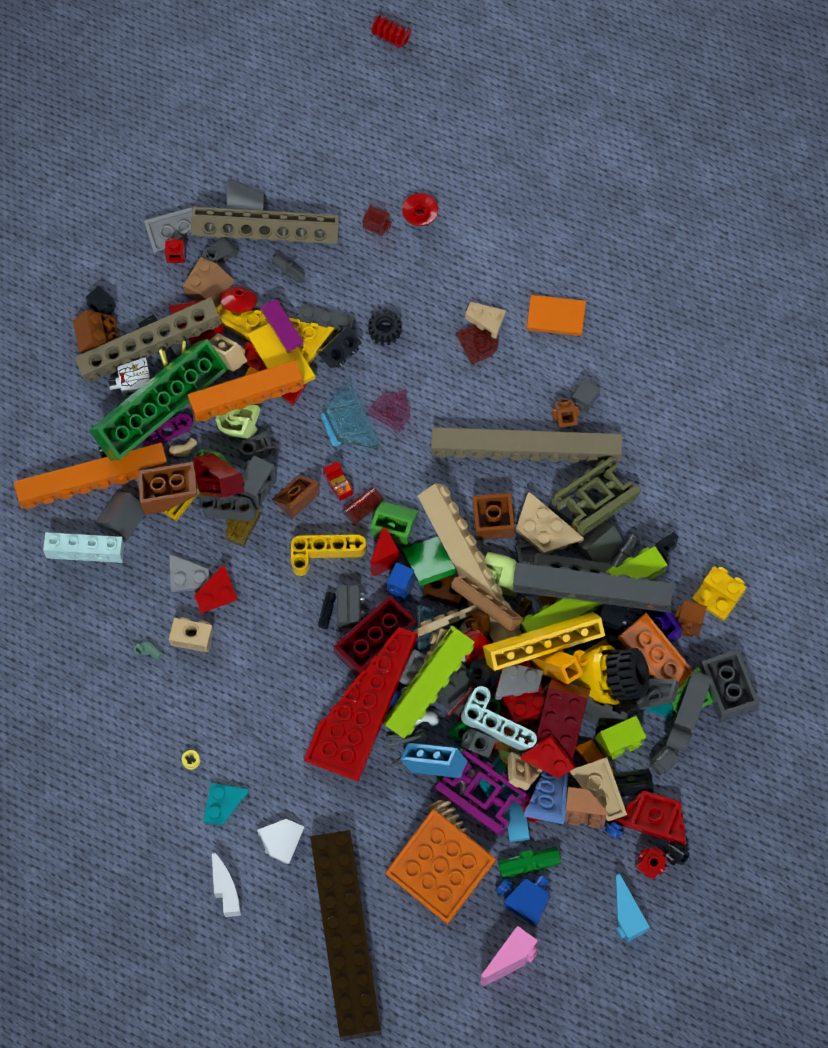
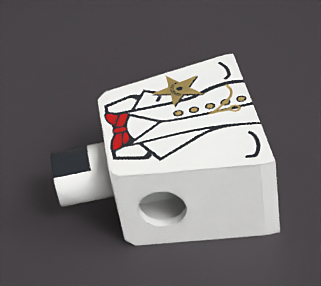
(131, 377)

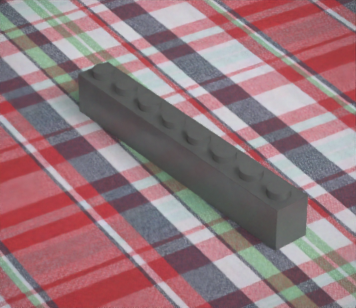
(593, 587)

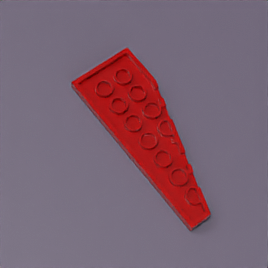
(352, 726)

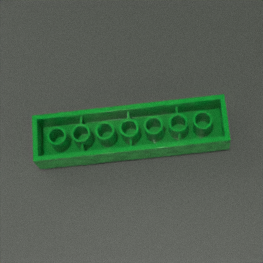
(158, 400)

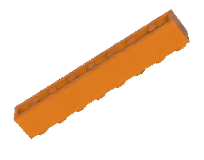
(87, 476)

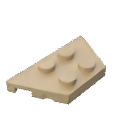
(544, 528)

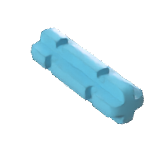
(329, 430)

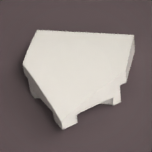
(281, 839)

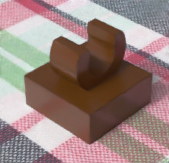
(478, 621)

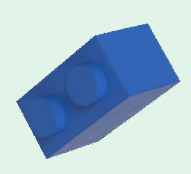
(400, 582)

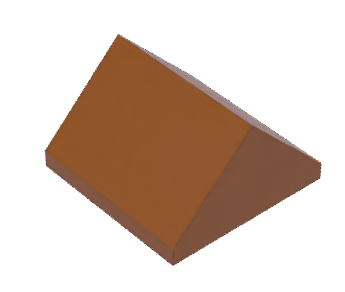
(297, 495)

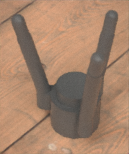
(416, 737)

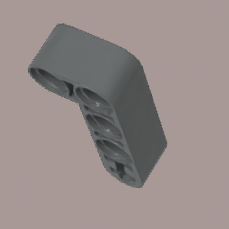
(689, 711)

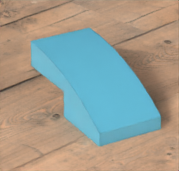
(518, 824)

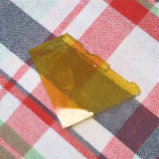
(240, 531)

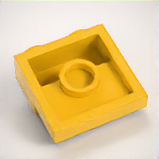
(720, 592)

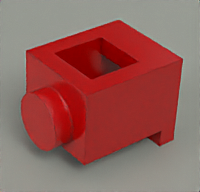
(175, 247)

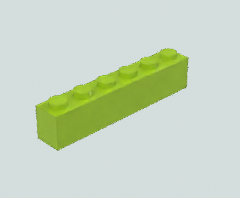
(428, 682)

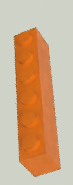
(245, 391)

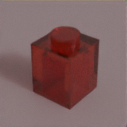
(376, 221)

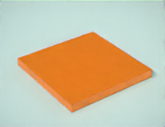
(441, 866)

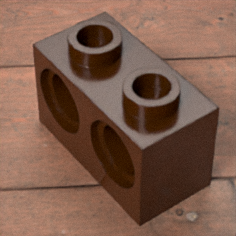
(443, 593)

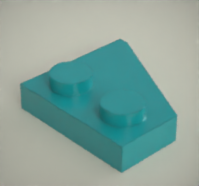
(222, 802)

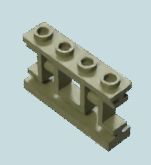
(603, 509)

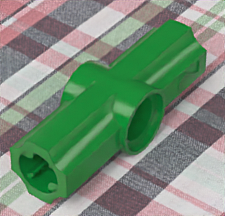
(529, 862)

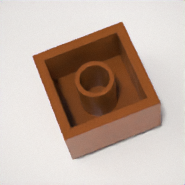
(493, 516)

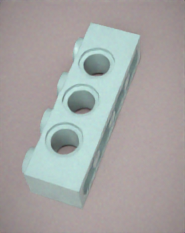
(84, 547)

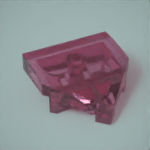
(391, 410)

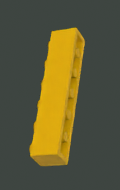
(543, 641)

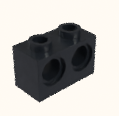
(337, 344)

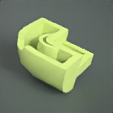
(239, 422)
(503, 570)

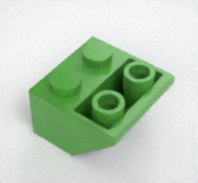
(396, 519)

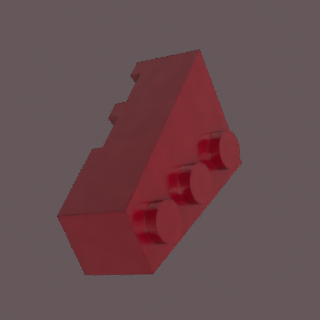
(217, 477)

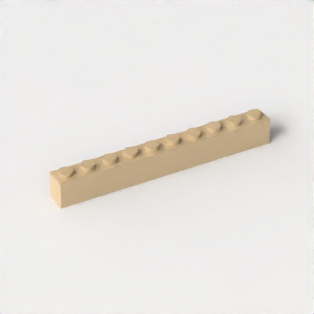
(462, 548)

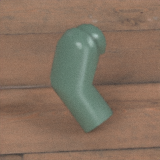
(148, 648)

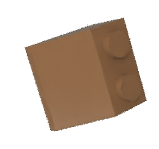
(207, 281)

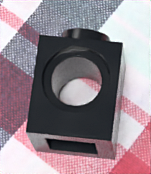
(100, 301)
(482, 674)

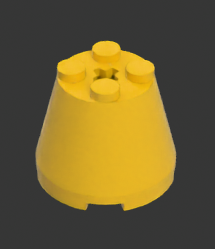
(595, 675)

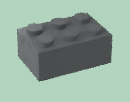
(730, 686)

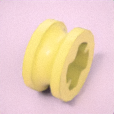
(196, 757)

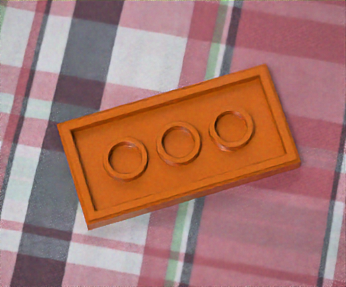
(660, 654)

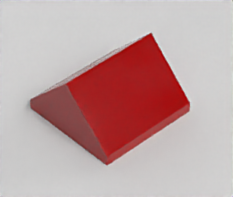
(384, 555)

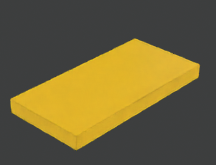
(273, 353)

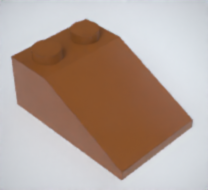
(166, 487)

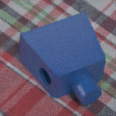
(529, 900)

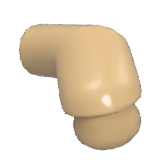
(183, 450)

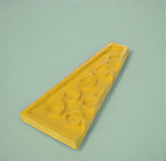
(244, 323)

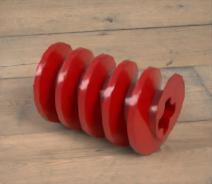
(389, 32)

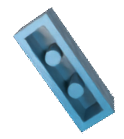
(433, 760)

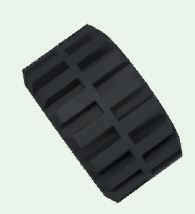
(628, 674)

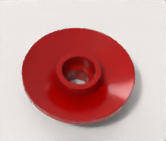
(417, 203)
(238, 299)

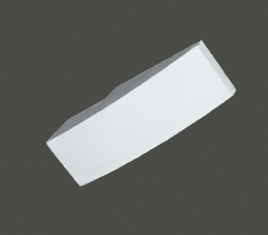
(225, 888)

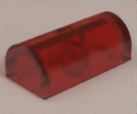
(363, 505)

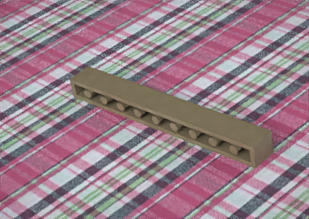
(526, 445)

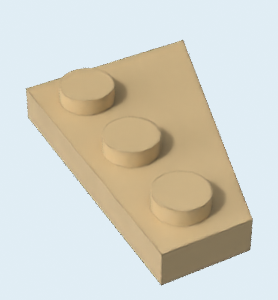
(442, 621)
(601, 783)

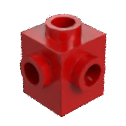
(644, 862)

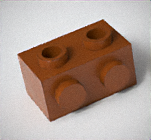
(691, 618)

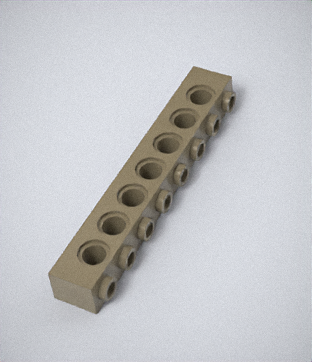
(271, 219)
(155, 332)

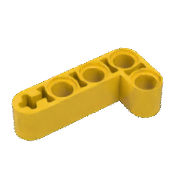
(327, 551)

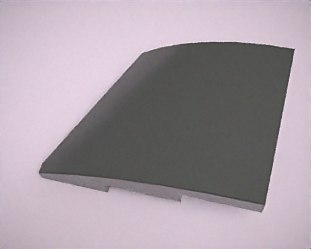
(244, 197)

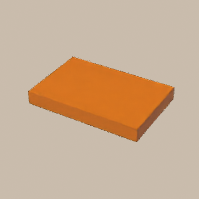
(556, 315)

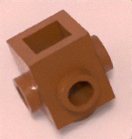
(565, 413)

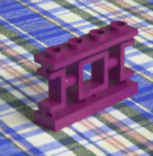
(473, 804)

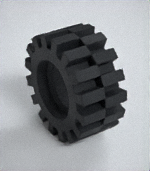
(388, 318)

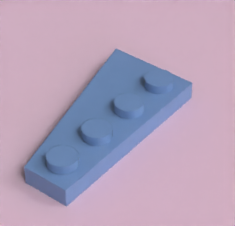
(549, 799)

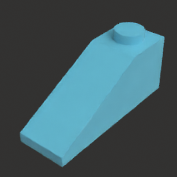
(629, 917)

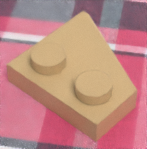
(485, 317)

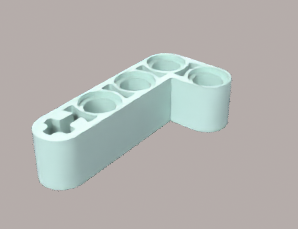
(500, 722)

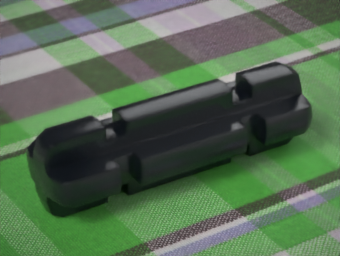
(327, 609)

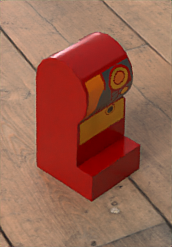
(337, 481)

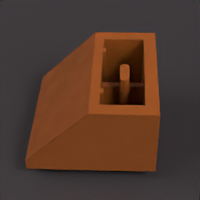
(94, 330)

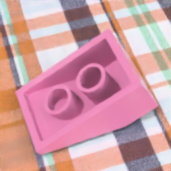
(513, 955)

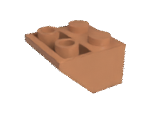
(584, 808)

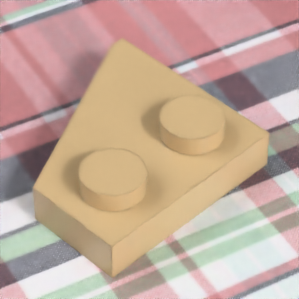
(520, 772)

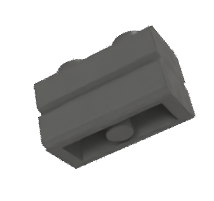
(349, 606)

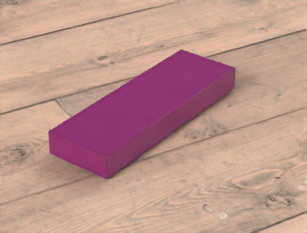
(281, 325)

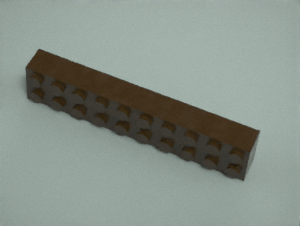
(345, 936)

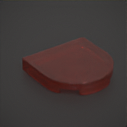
(477, 343)

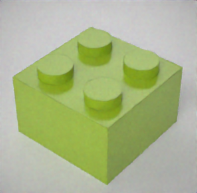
(621, 737)

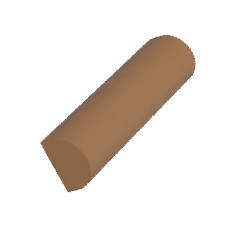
(487, 602)

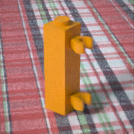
(560, 665)

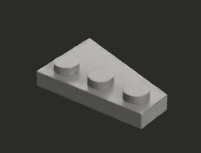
(168, 227)

